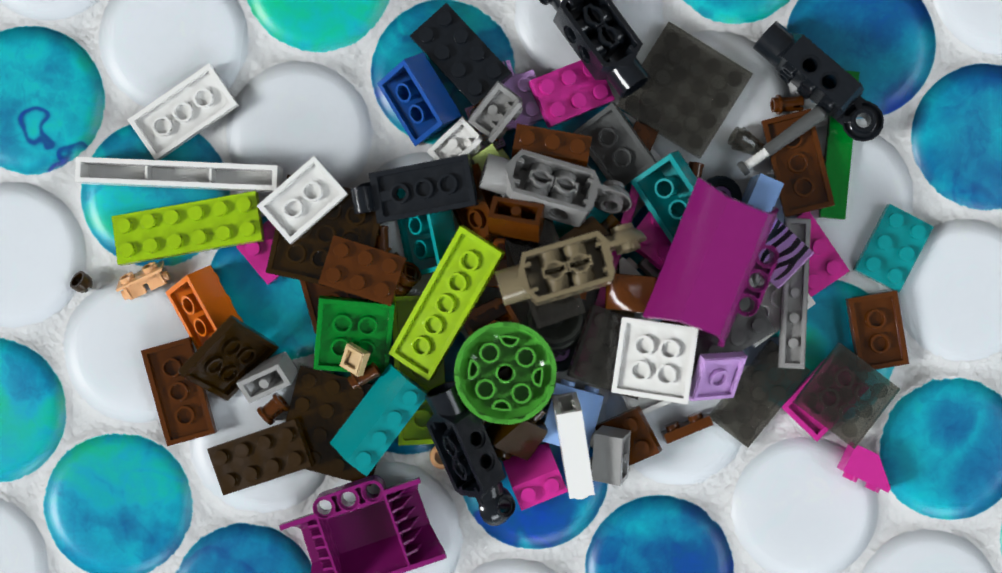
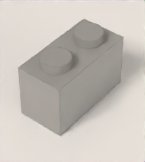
(610, 455)

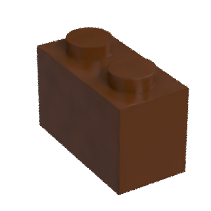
(516, 218)

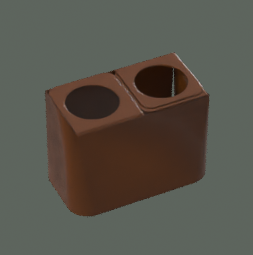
(629, 292)

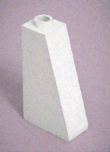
(573, 445)

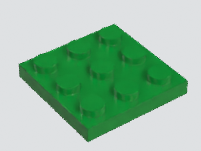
(354, 321)

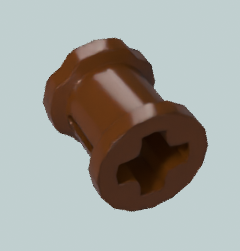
(273, 408)

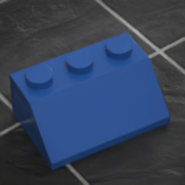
(419, 98)

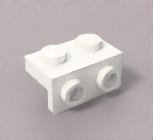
(456, 141)

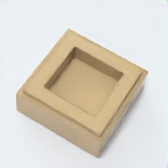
(354, 359)

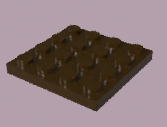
(307, 255)
(323, 406)

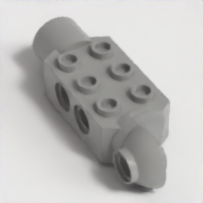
(562, 187)

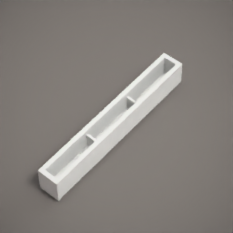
(178, 174)

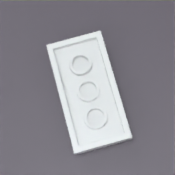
(183, 112)

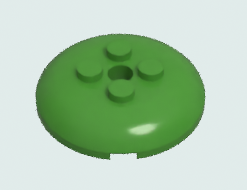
(512, 398)

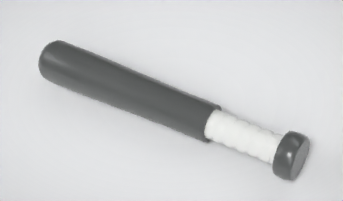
(794, 131)

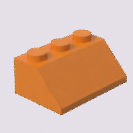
(201, 304)

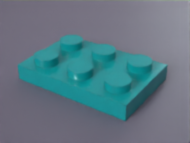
(893, 248)

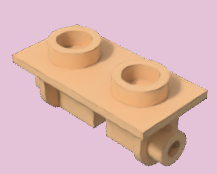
(133, 283)

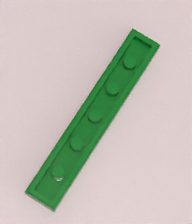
(837, 164)

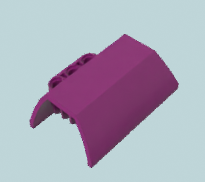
(712, 263)
(372, 533)

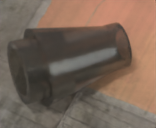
(744, 141)

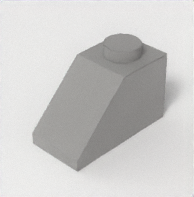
(268, 377)

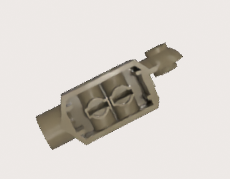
(567, 266)

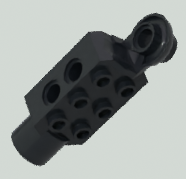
(602, 41)
(793, 53)
(468, 454)

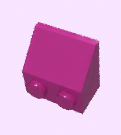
(535, 479)

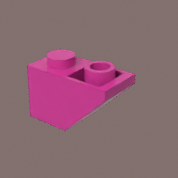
(866, 466)

